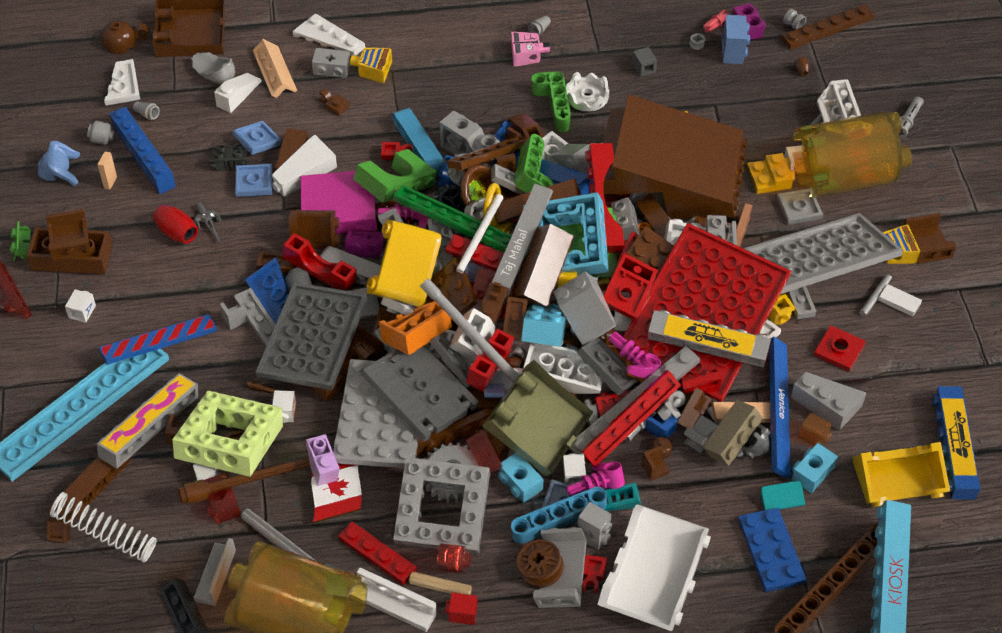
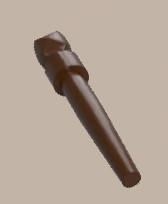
(259, 386)

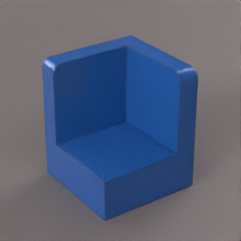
(660, 428)

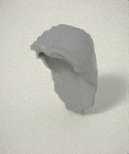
(213, 67)

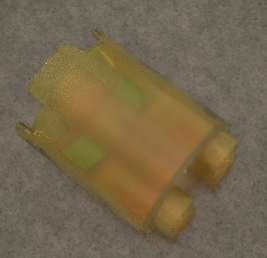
(851, 154)
(292, 594)

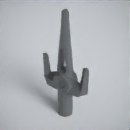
(206, 217)

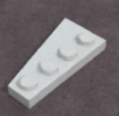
(328, 35)

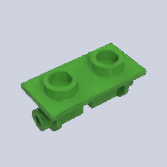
(20, 236)

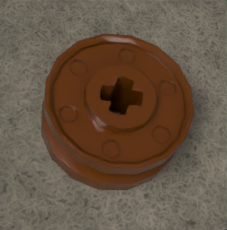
(540, 563)

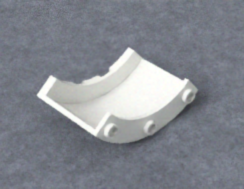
(655, 568)

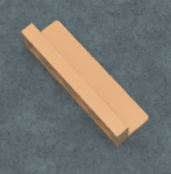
(273, 68)

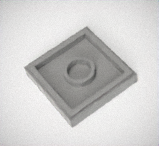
(798, 206)

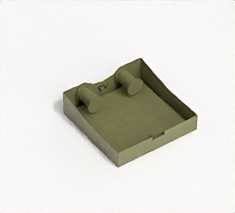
(538, 418)

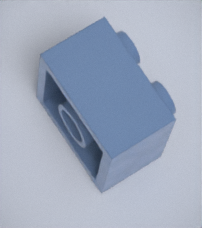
(735, 39)

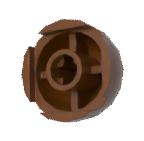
(118, 37)

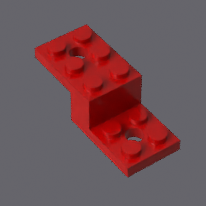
(632, 277)

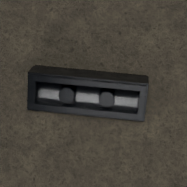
(183, 607)

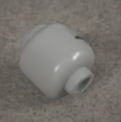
(100, 133)

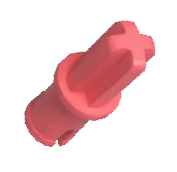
(716, 21)

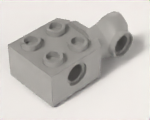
(463, 136)

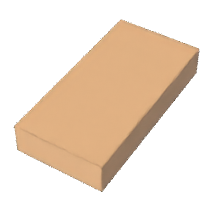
(107, 170)

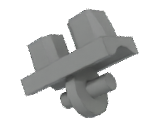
(670, 405)

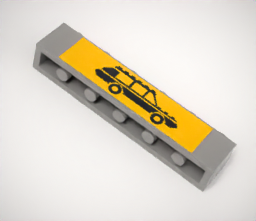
(709, 338)

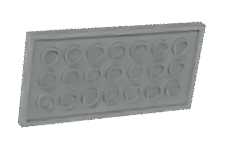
(828, 250)

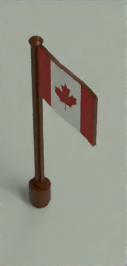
(329, 499)

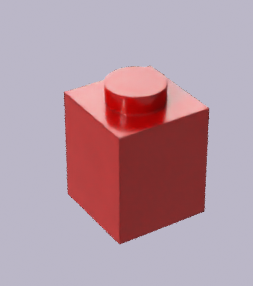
(462, 608)

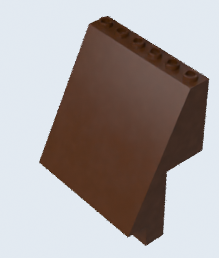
(677, 154)

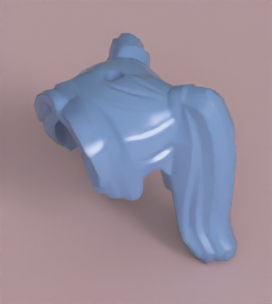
(56, 163)

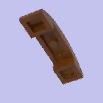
(653, 213)

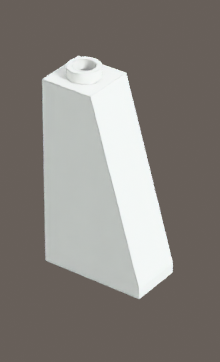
(309, 159)

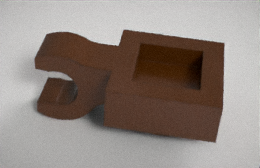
(335, 103)

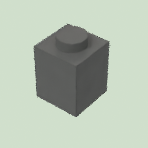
(644, 61)

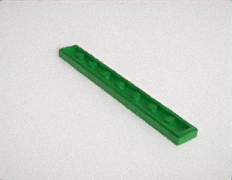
(450, 217)

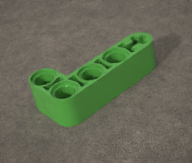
(554, 85)
(529, 165)

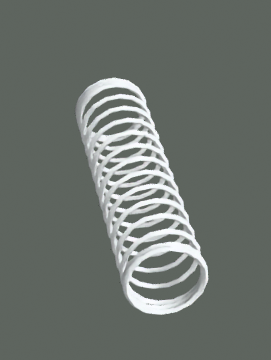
(147, 549)

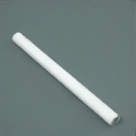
(479, 234)

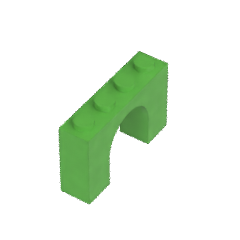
(413, 171)

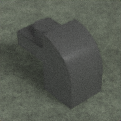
(700, 433)

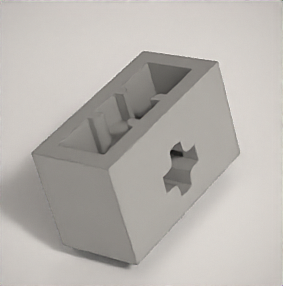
(331, 62)
(595, 525)

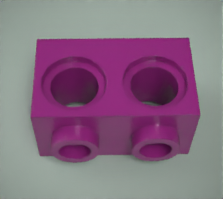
(756, 24)

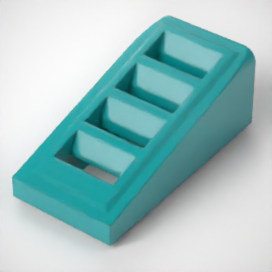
(622, 504)

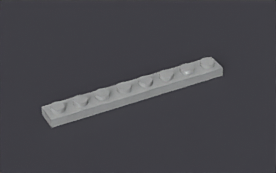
(677, 365)

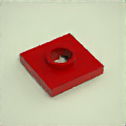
(841, 358)

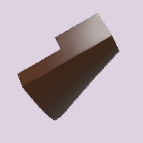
(695, 407)

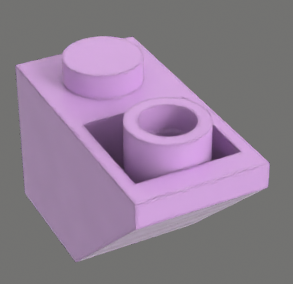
(322, 460)

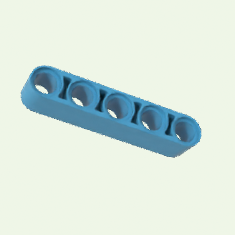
(416, 136)
(548, 513)

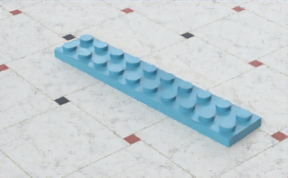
(73, 411)

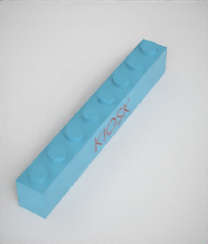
(891, 568)

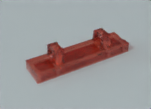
(15, 300)

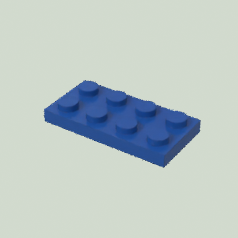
(771, 550)

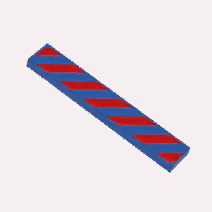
(157, 339)

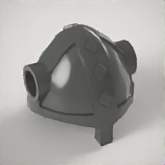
(757, 443)

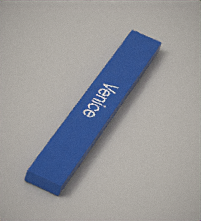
(779, 408)

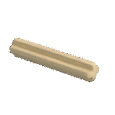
(439, 584)

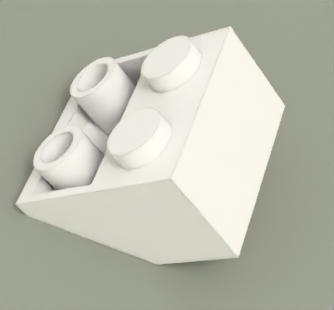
(462, 342)

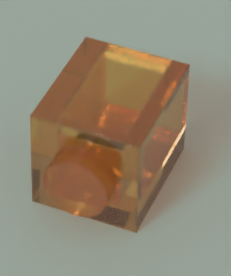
(815, 430)

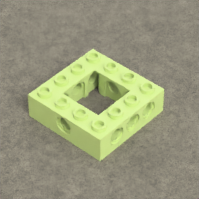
(197, 444)

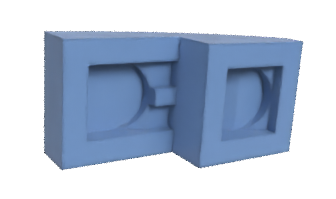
(494, 391)

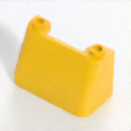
(406, 263)
(902, 473)

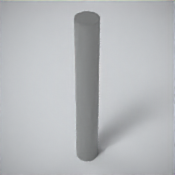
(875, 295)

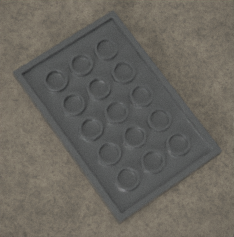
(312, 336)

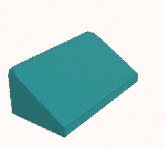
(782, 496)

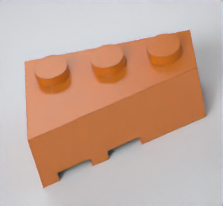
(415, 329)

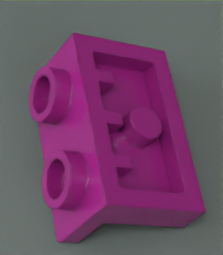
(364, 243)

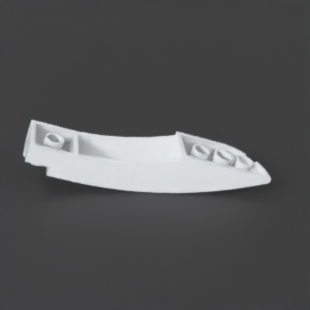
(560, 362)

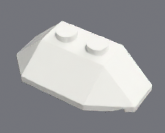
(838, 101)

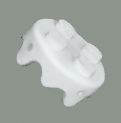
(590, 84)

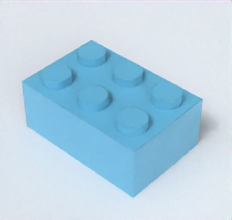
(544, 325)

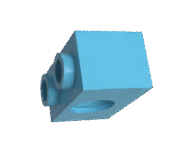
(821, 459)
(518, 467)

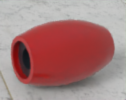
(175, 224)

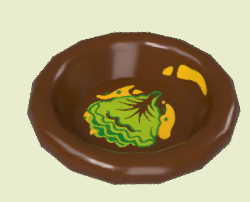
(475, 183)

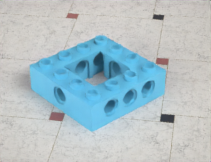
(590, 213)

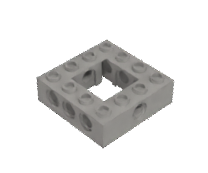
(429, 535)

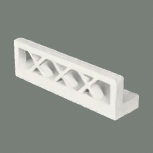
(398, 601)

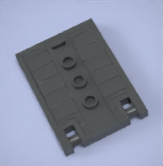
(420, 390)

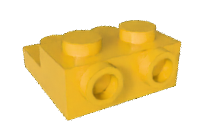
(771, 174)

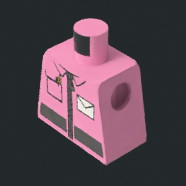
(527, 48)

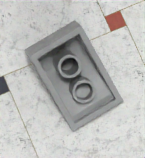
(585, 308)

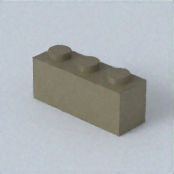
(732, 432)

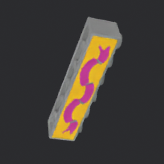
(147, 420)

